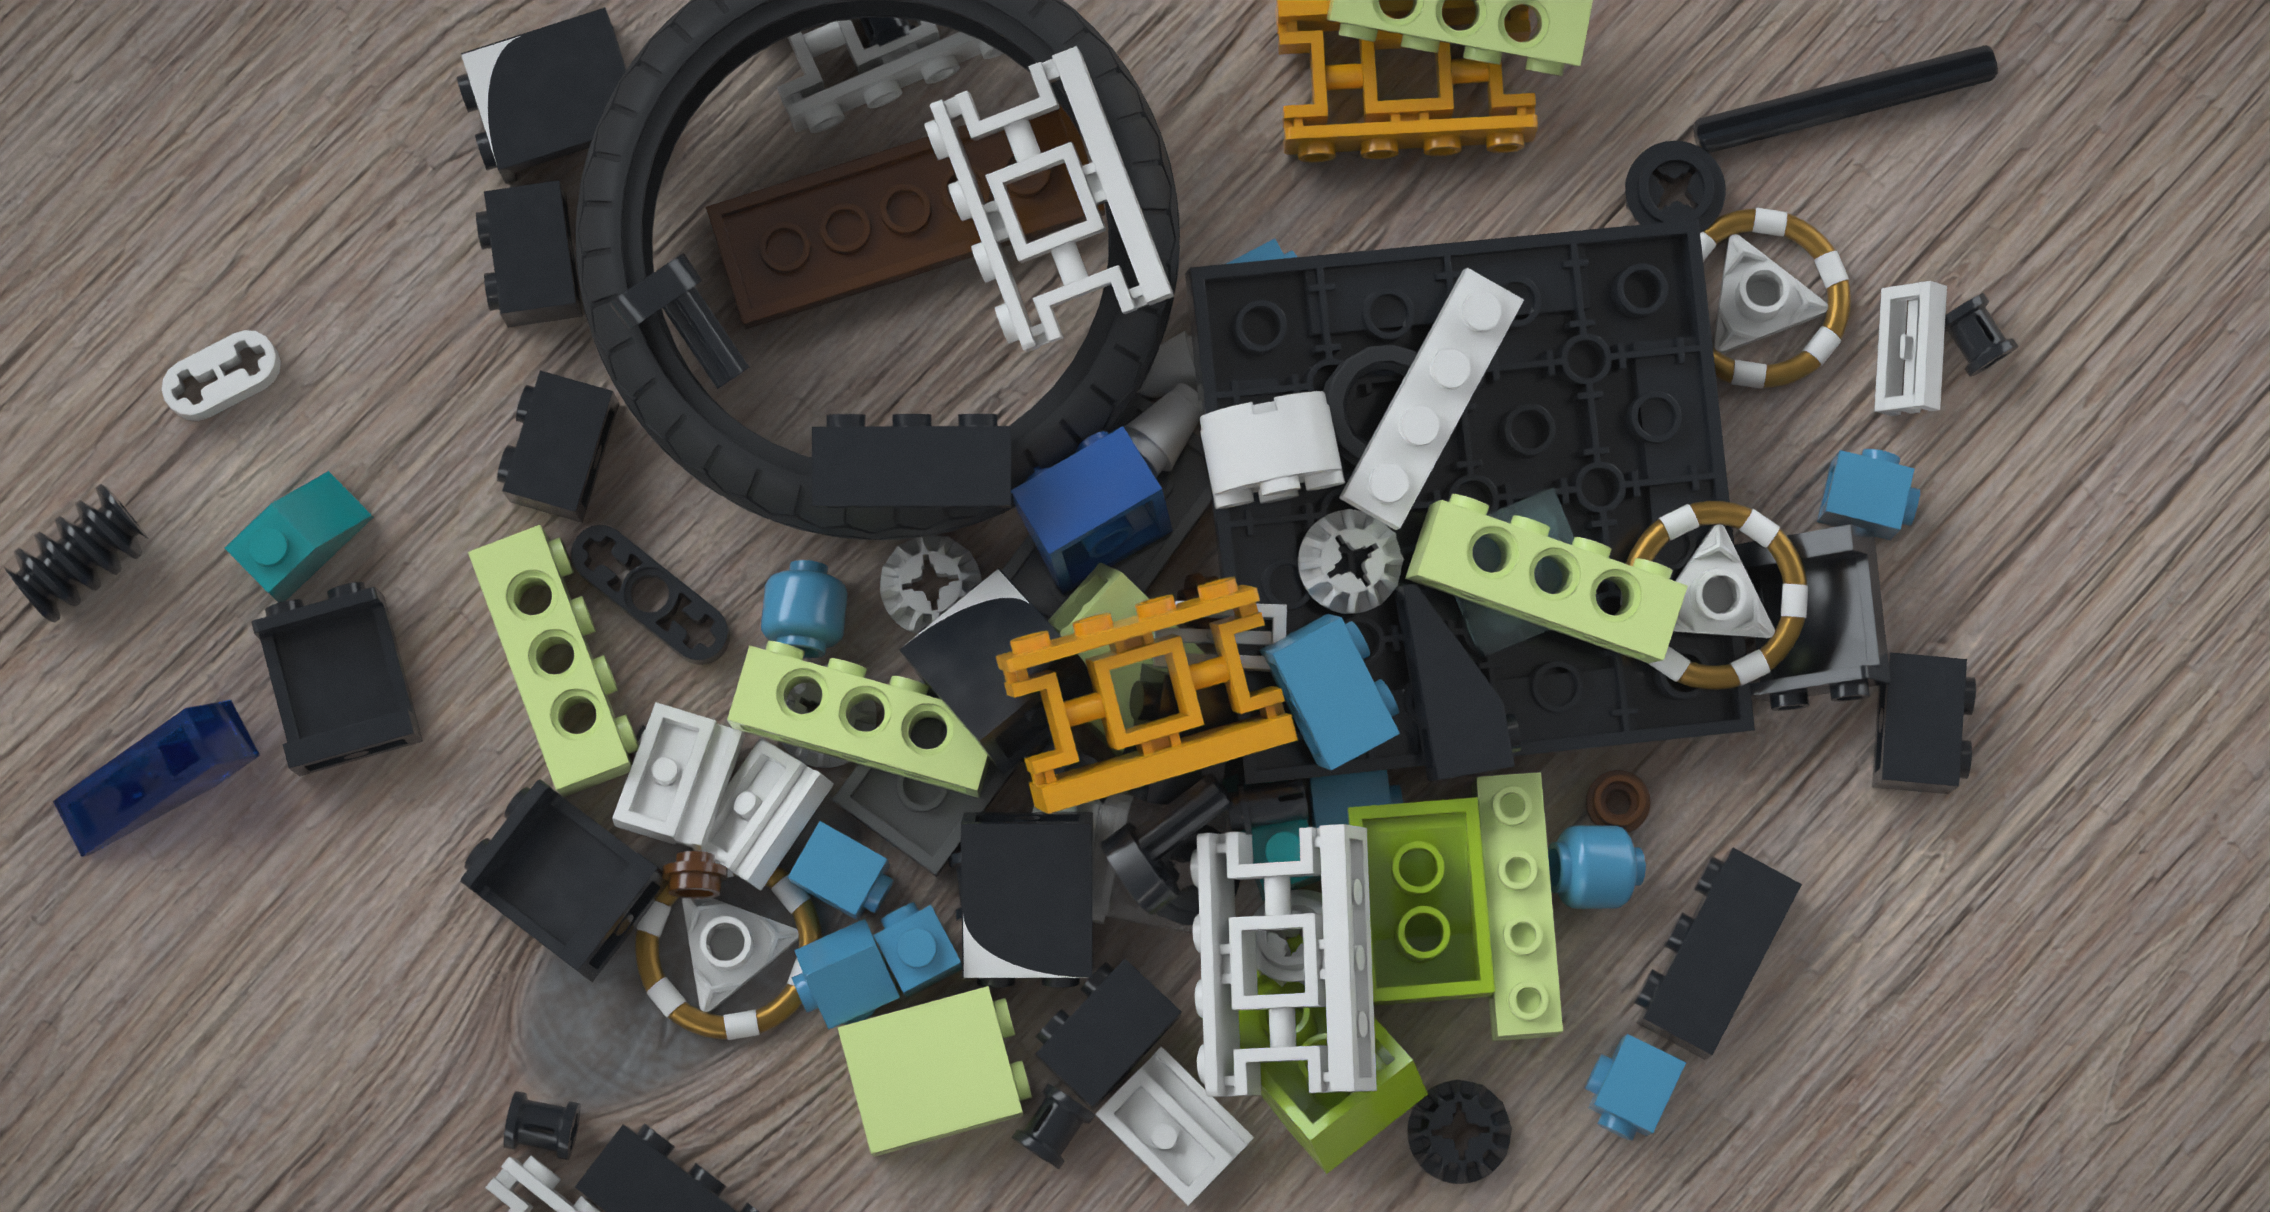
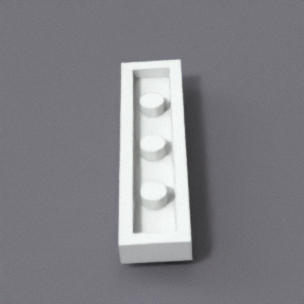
(1431, 399)

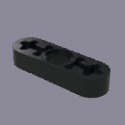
(624, 552)

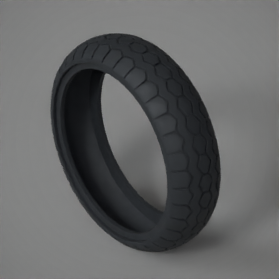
(616, 250)

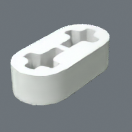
(228, 388)

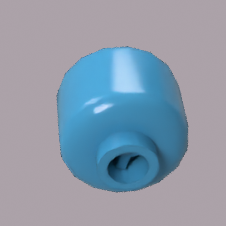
(804, 608)
(1595, 866)

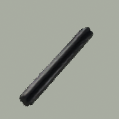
(1845, 99)

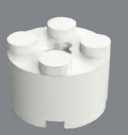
(1270, 449)

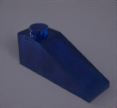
(157, 775)

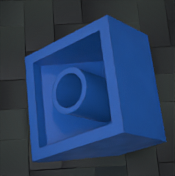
(1092, 507)

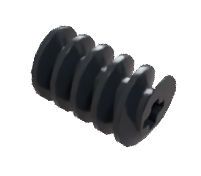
(77, 554)

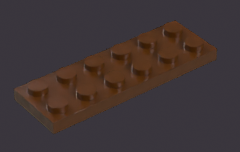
(878, 220)

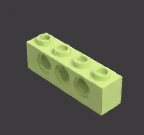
(1556, 42)
(1447, 564)
(505, 573)
(762, 710)
(1519, 907)

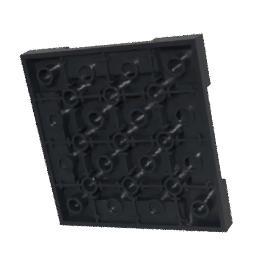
(1589, 394)

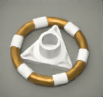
(1765, 299)
(1722, 595)
(726, 953)

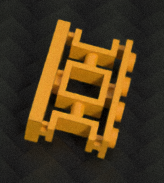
(1404, 122)
(1158, 743)

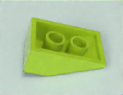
(1427, 901)
(1334, 1122)

